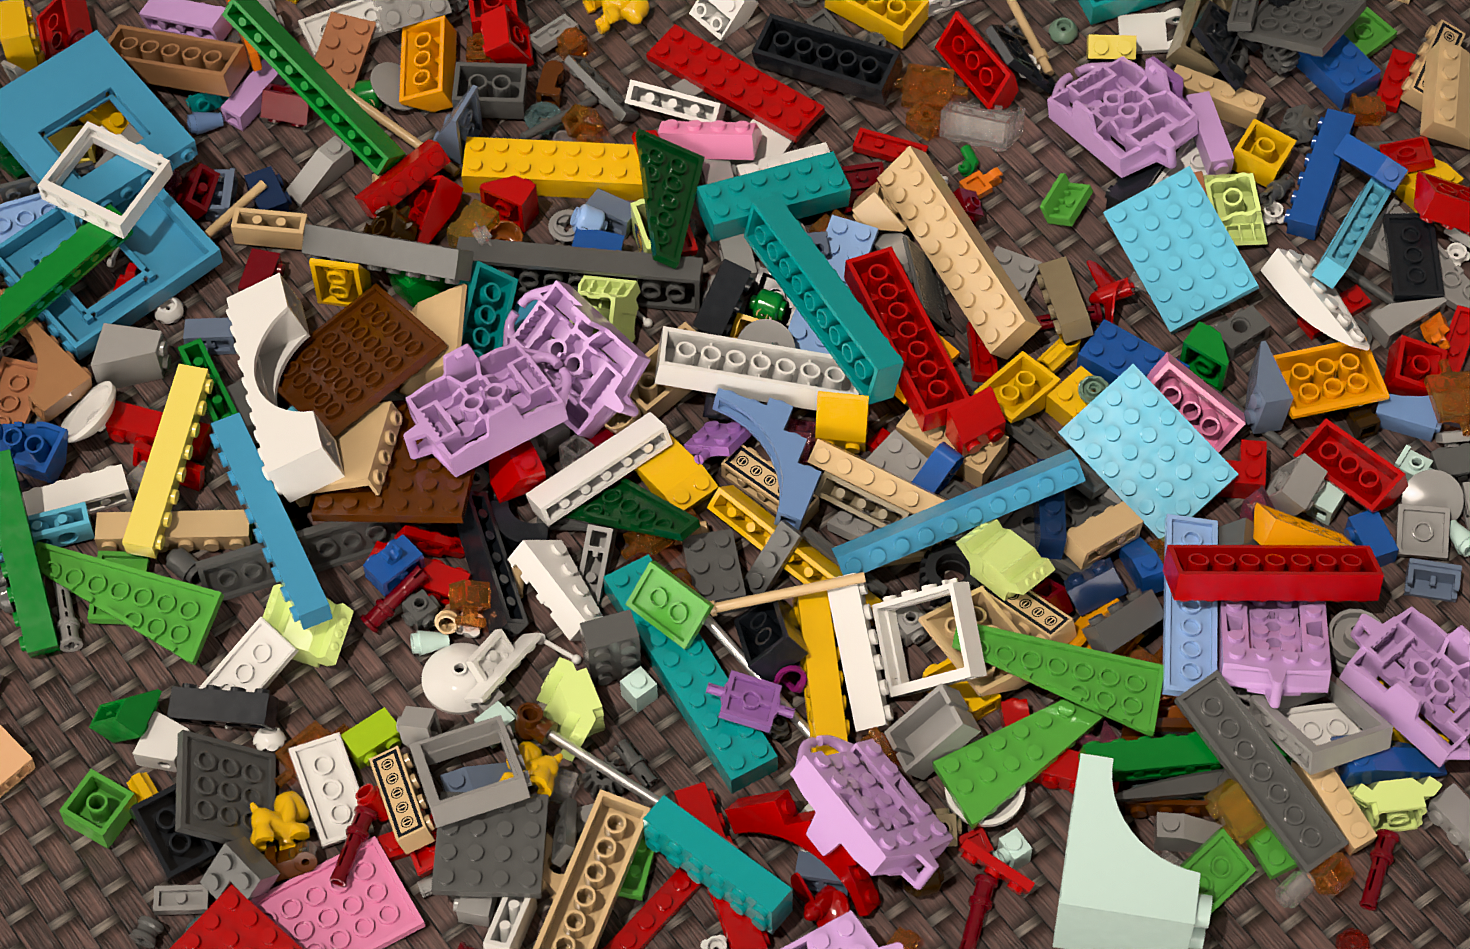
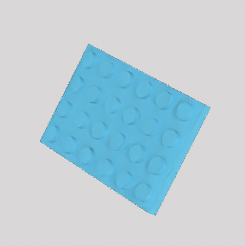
(1180, 250)
(1147, 451)

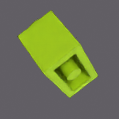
(371, 737)

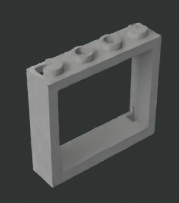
(461, 742)
(1313, 758)

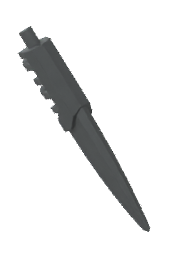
(1177, 787)

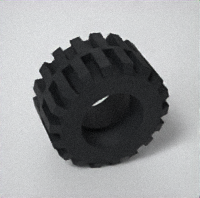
(941, 559)

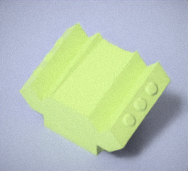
(1237, 206)
(614, 300)
(1003, 560)
(316, 644)
(572, 703)
(1395, 803)

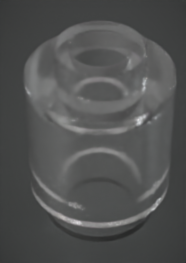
(1294, 889)

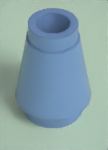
(203, 122)

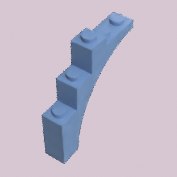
(1410, 416)
(785, 449)

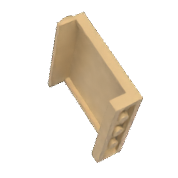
(365, 450)

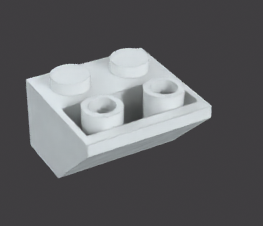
(723, 16)

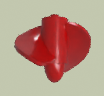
(1108, 289)
(824, 906)

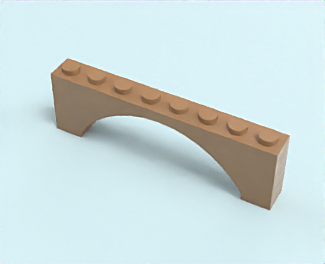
(59, 378)

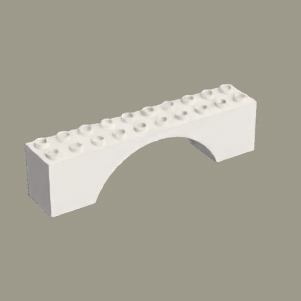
(293, 444)

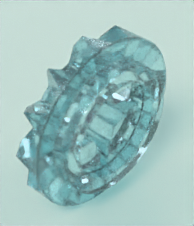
(543, 110)

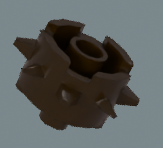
(393, 223)

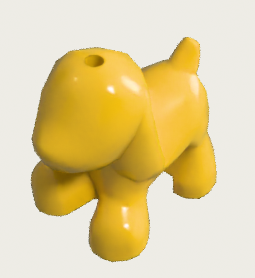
(614, 10)
(540, 768)
(282, 823)

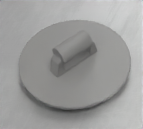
(386, 84)
(768, 332)
(1436, 490)

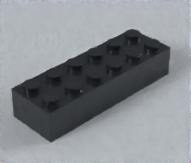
(827, 59)

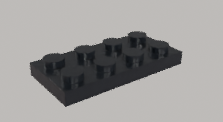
(1412, 257)

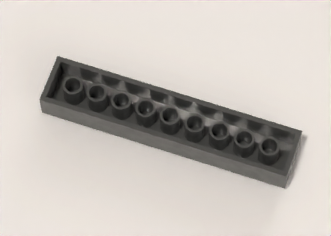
(543, 264)

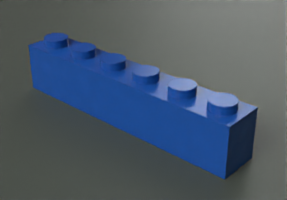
(1320, 175)

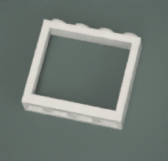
(118, 225)
(891, 643)

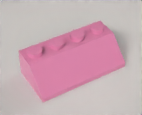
(715, 138)
(1197, 401)

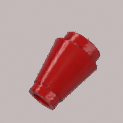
(370, 797)

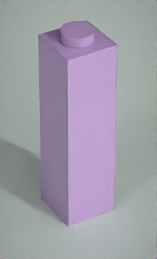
(247, 98)
(1211, 138)

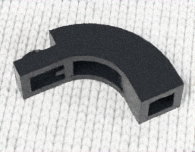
(514, 530)

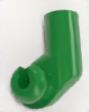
(970, 163)

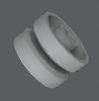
(1341, 643)

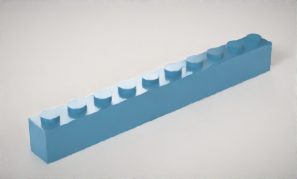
(959, 514)
(271, 522)

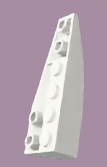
(1311, 299)

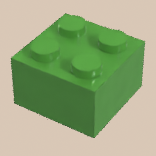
(98, 808)

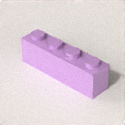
(186, 18)

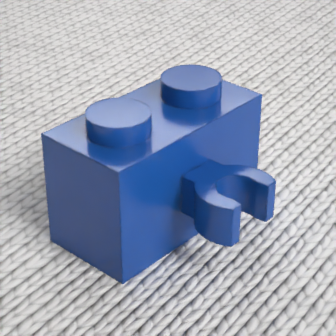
(392, 564)

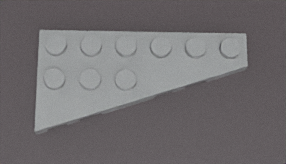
(1455, 283)

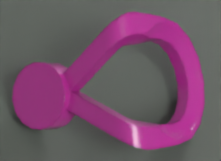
(782, 676)

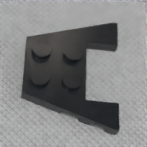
(1219, 43)
(1009, 44)

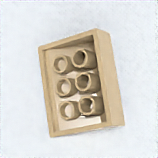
(1447, 95)
(445, 317)
(942, 625)

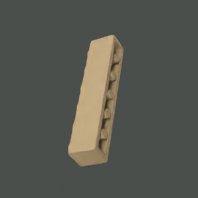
(872, 478)
(188, 530)

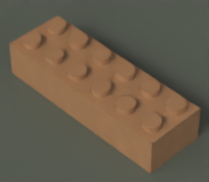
(181, 59)

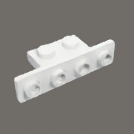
(495, 661)

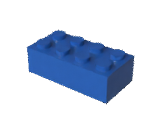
(1341, 72)
(1115, 350)

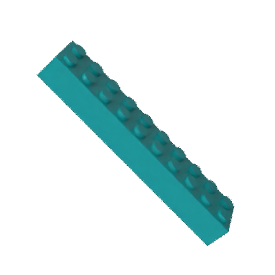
(823, 299)
(735, 750)

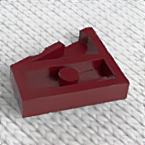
(860, 179)

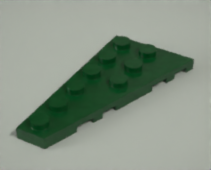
(669, 189)
(637, 510)

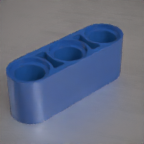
(939, 468)

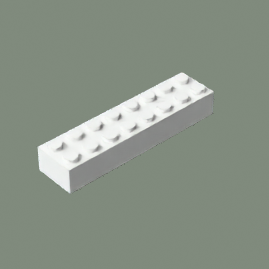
(747, 368)

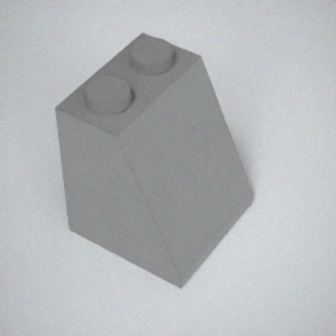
(129, 355)

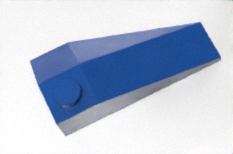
(36, 448)
(1397, 762)

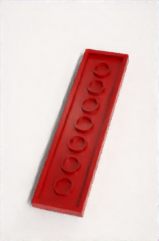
(736, 83)

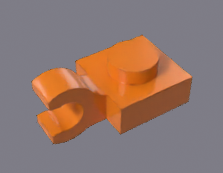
(982, 183)
(1435, 330)

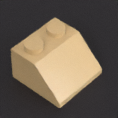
(877, 210)

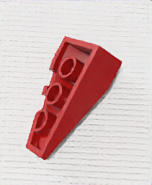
(433, 205)
(516, 472)

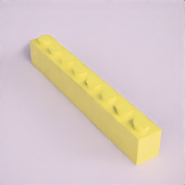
(167, 461)

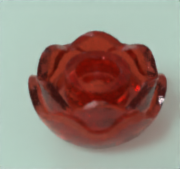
(1354, 937)

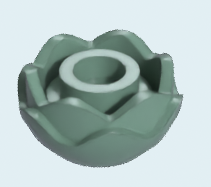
(1063, 37)
(1091, 383)

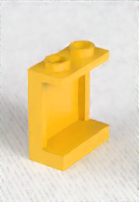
(977, 705)

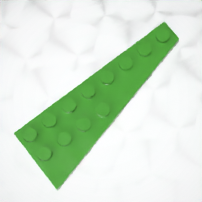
(156, 606)
(1101, 681)
(1004, 761)

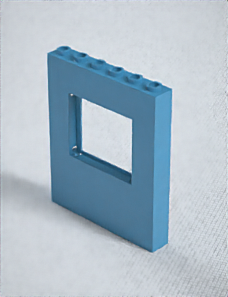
(67, 90)
(163, 247)

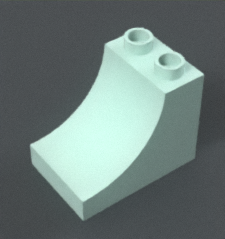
(1115, 886)

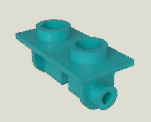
(205, 102)

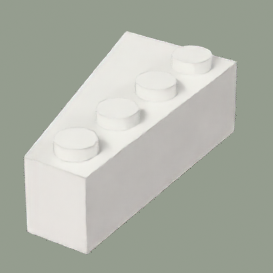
(558, 583)

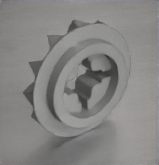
(557, 224)

